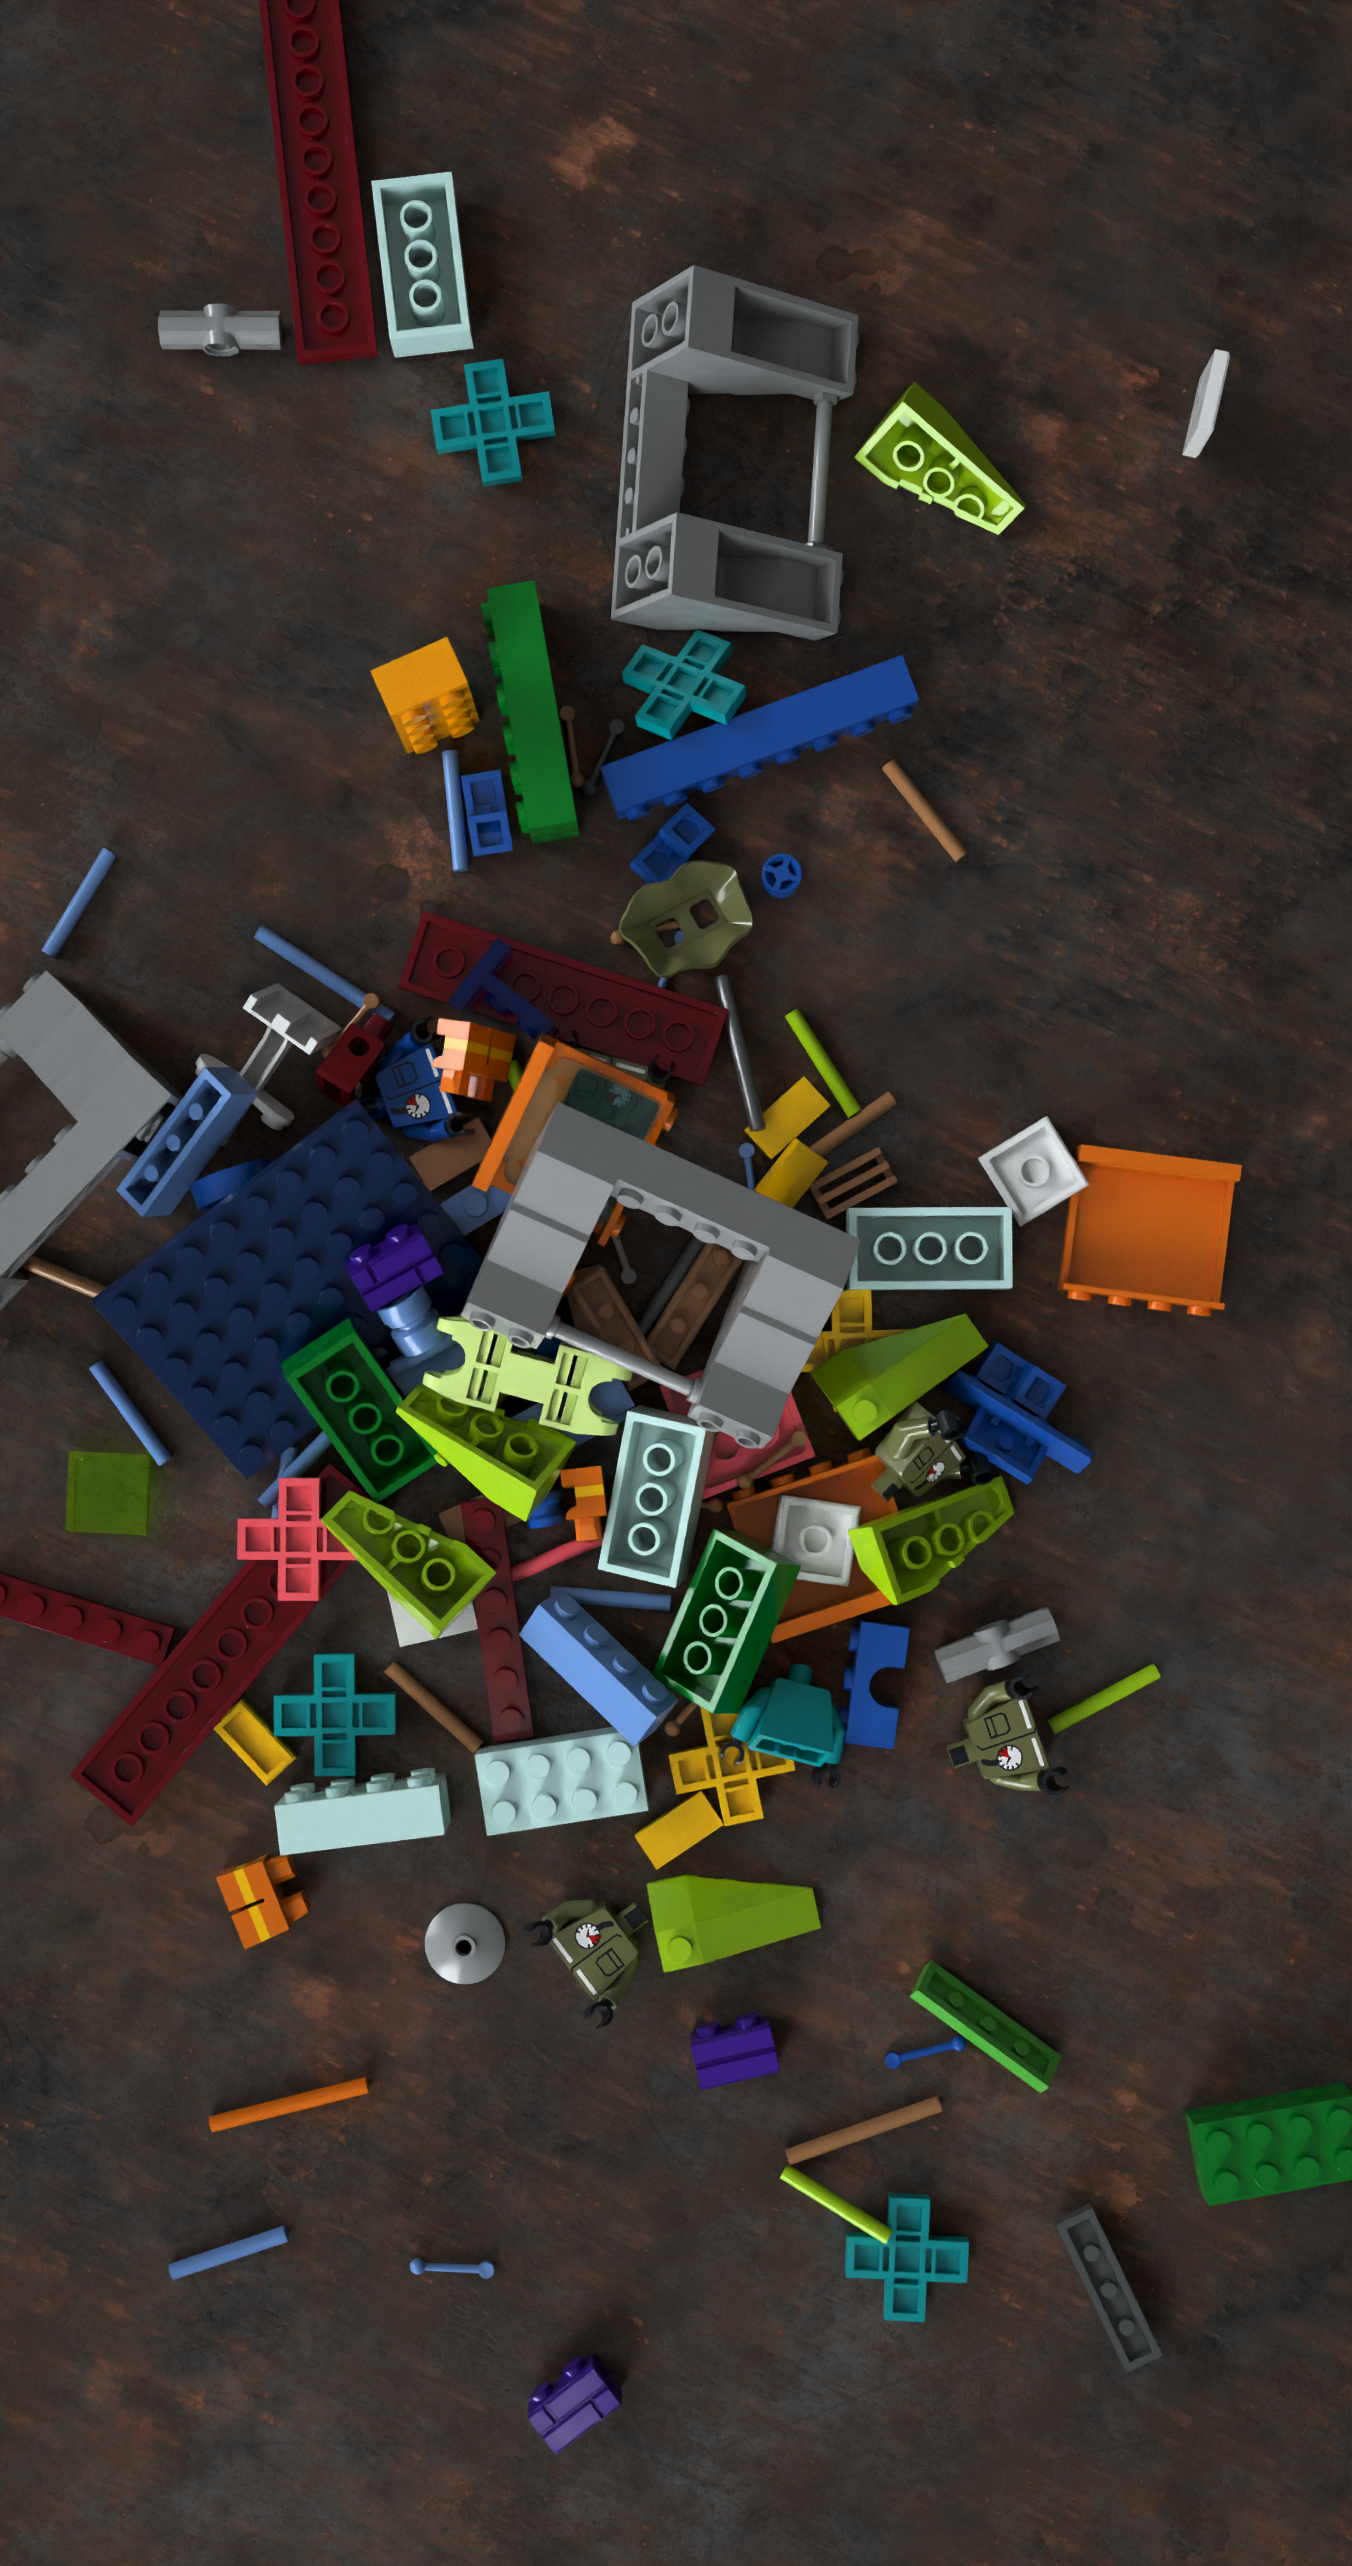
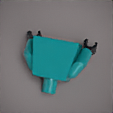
(792, 1723)

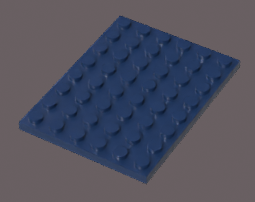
(270, 1277)

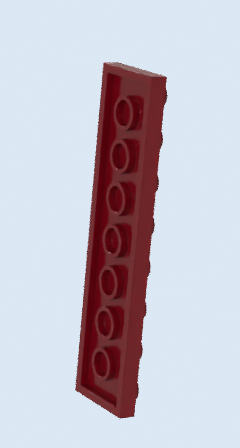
(604, 1007)

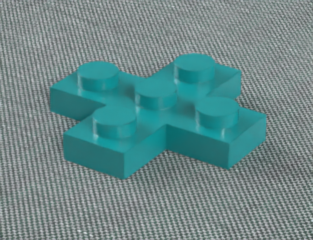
(493, 422)
(684, 684)
(335, 1714)
(907, 2258)

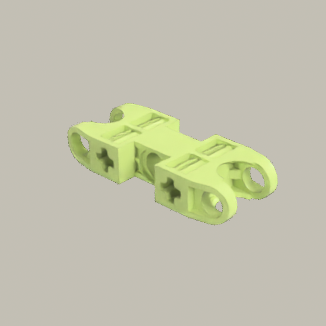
(527, 1377)

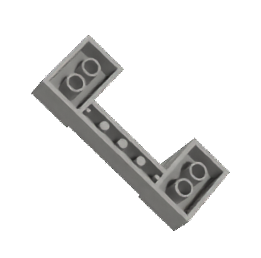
(694, 573)
(101, 1084)
(778, 1305)

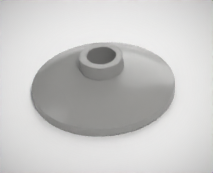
(468, 1923)

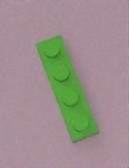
(986, 2026)

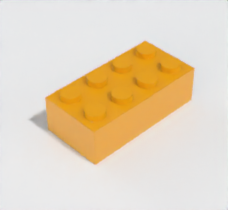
(427, 696)

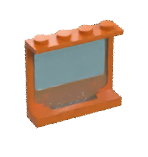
(587, 1085)

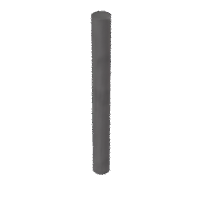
(740, 1054)

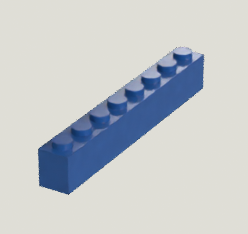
(759, 738)

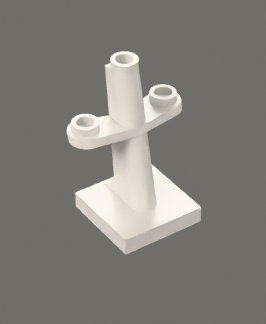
(288, 1023)

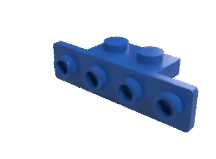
(1010, 1434)

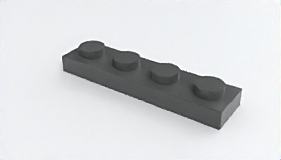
(1108, 2288)

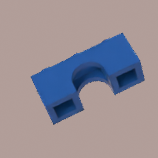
(874, 1646)

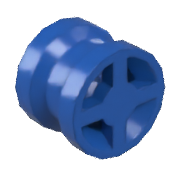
(784, 868)
(549, 1511)

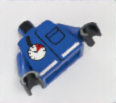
(412, 1091)

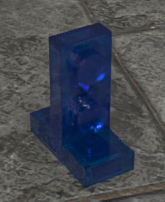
(499, 995)

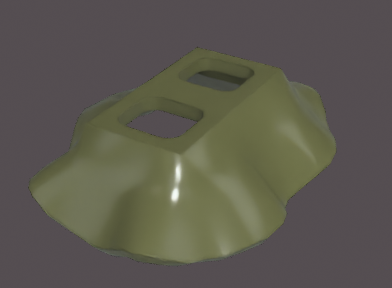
(672, 900)

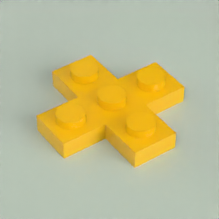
(849, 1327)
(736, 1785)

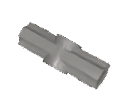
(220, 330)
(996, 1644)

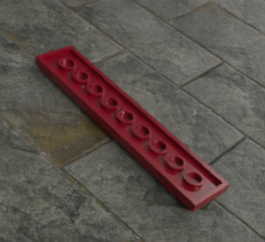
(318, 180)
(202, 1678)

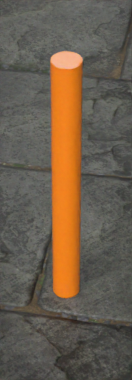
(289, 2104)

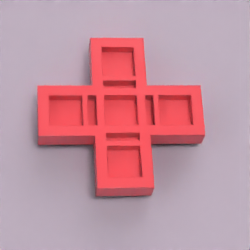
(293, 1539)

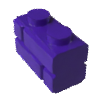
(392, 1266)
(734, 2051)
(573, 2402)

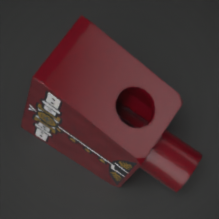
(348, 1076)

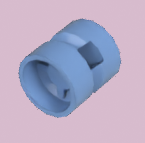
(412, 1323)

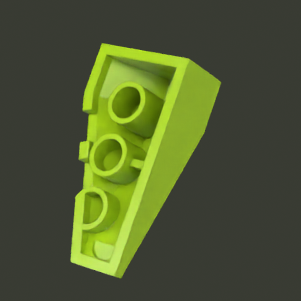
(933, 456)
(888, 1374)
(499, 1455)
(920, 1544)
(417, 1566)
(716, 1918)

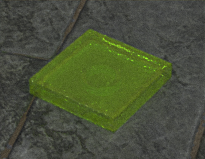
(108, 1492)

